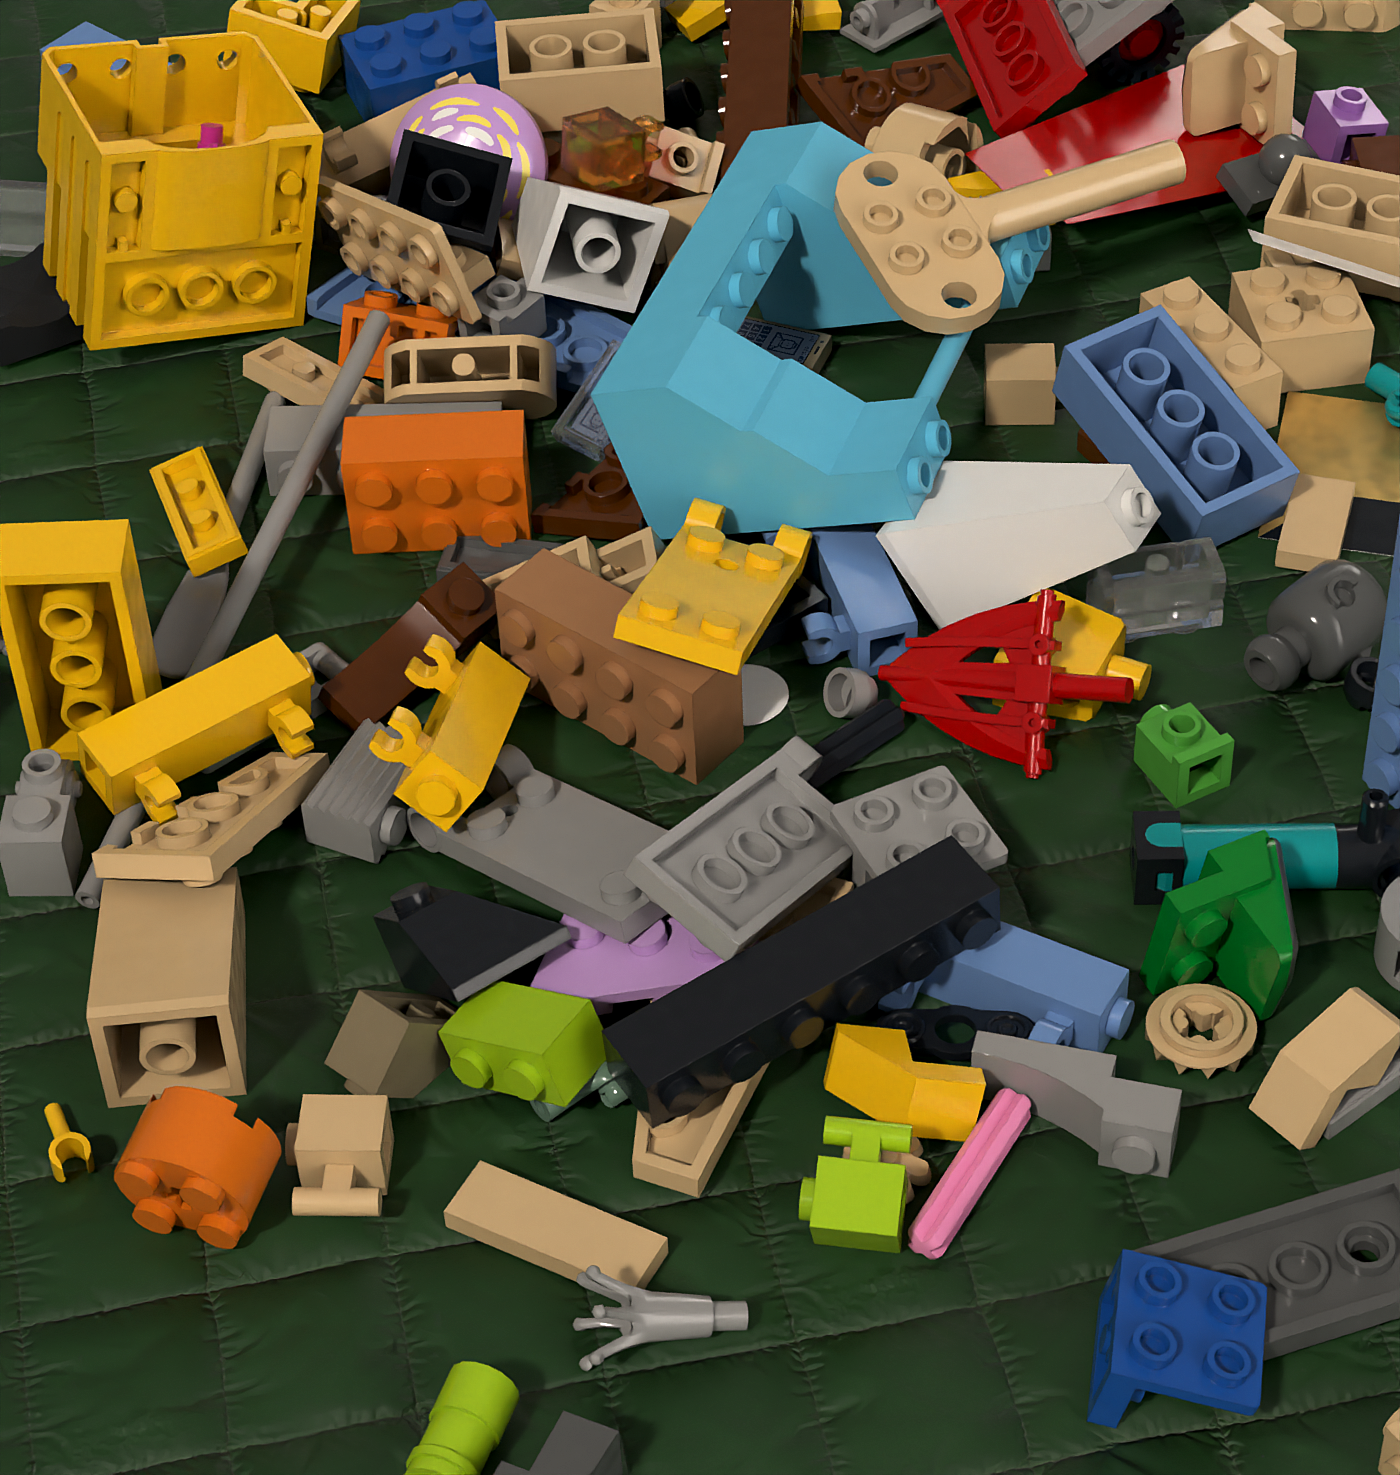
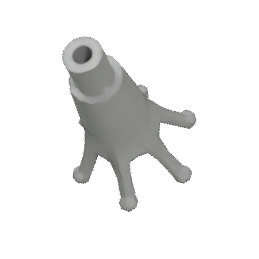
(653, 1315)

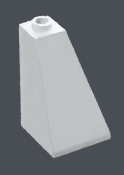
(1015, 529)

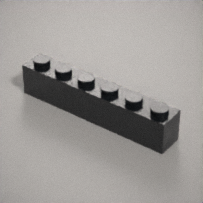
(802, 981)

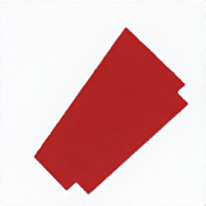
(1114, 126)

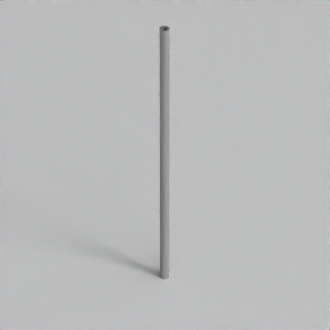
(261, 553)

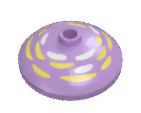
(486, 121)

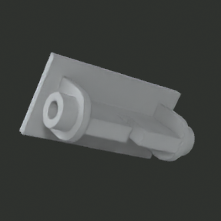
(883, 22)

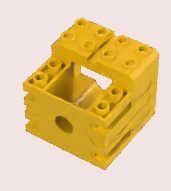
(167, 233)

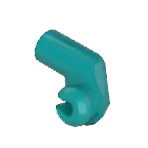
(1386, 383)

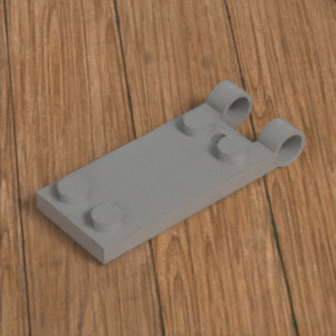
(552, 846)
(746, 854)

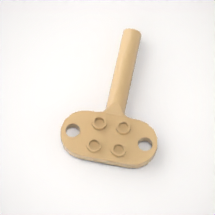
(935, 244)

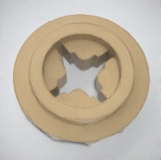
(1204, 1008)

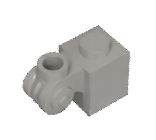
(40, 828)

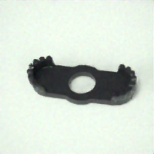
(922, 1024)

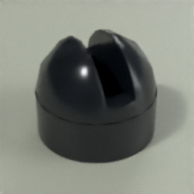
(683, 101)
(1355, 690)

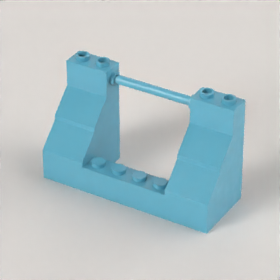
(763, 434)

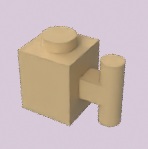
(341, 1154)

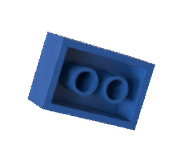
(405, 57)

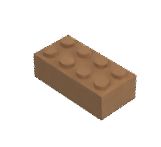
(560, 634)

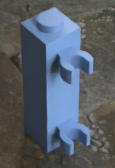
(865, 599)
(1061, 990)

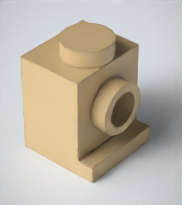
(700, 167)

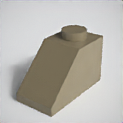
(391, 1043)

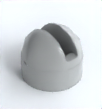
(849, 692)

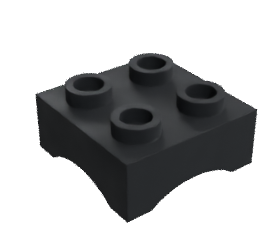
(32, 311)

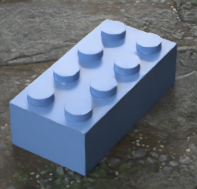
(1182, 429)

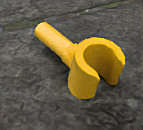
(65, 1143)

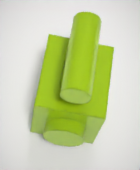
(858, 1198)

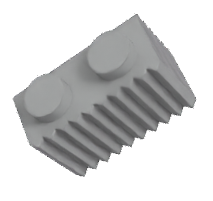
(355, 801)

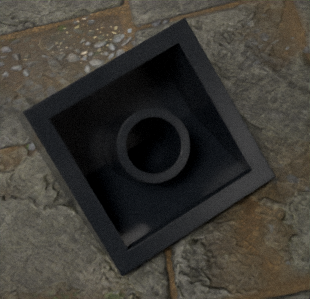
(451, 186)

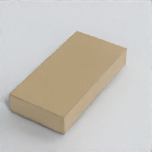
(1314, 522)

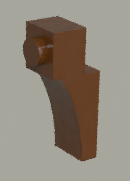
(375, 683)

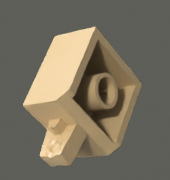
(1304, 321)

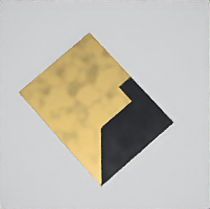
(1352, 444)

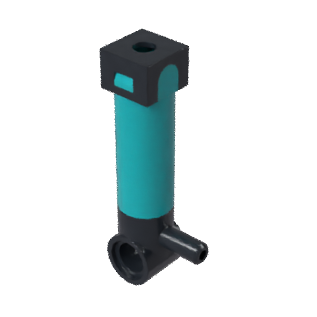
(1314, 854)

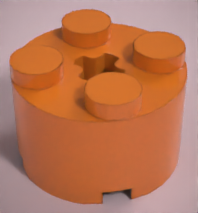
(196, 1166)

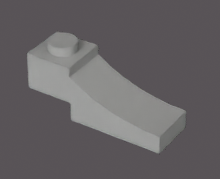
(1077, 1089)

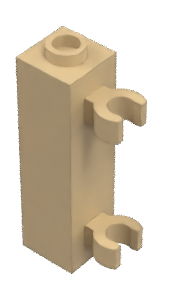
(363, 152)

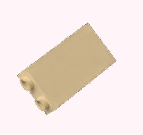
(169, 988)

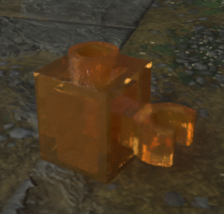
(607, 147)

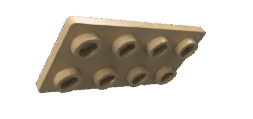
(404, 250)

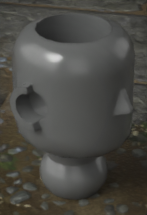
(1318, 626)

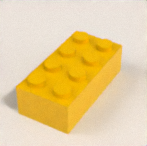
(74, 626)

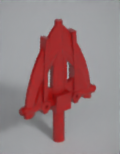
(935, 677)

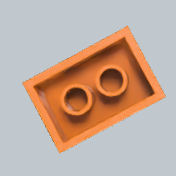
(435, 478)

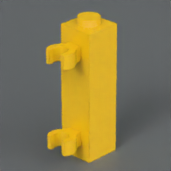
(197, 724)
(463, 733)

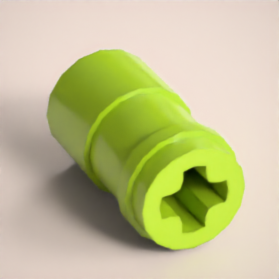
(465, 1422)

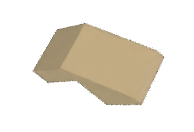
(1335, 1053)

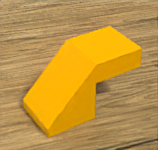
(877, 1076)

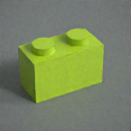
(525, 1042)

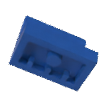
(1177, 1336)

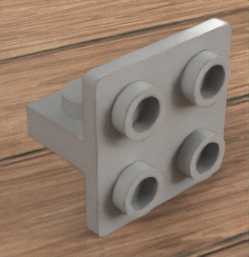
(910, 817)

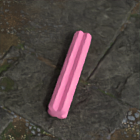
(969, 1174)

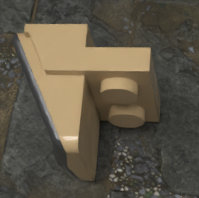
(1241, 77)

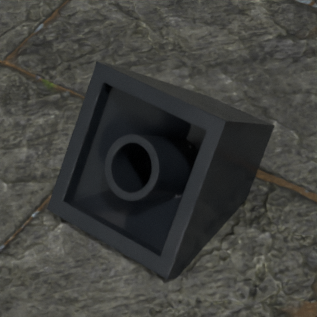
(458, 942)

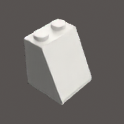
(586, 244)

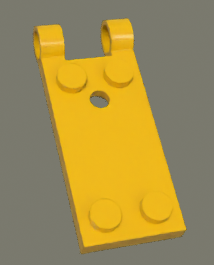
(712, 594)

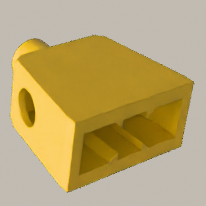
(1090, 646)

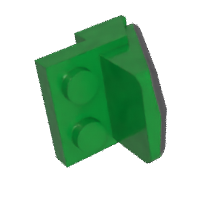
(1229, 924)

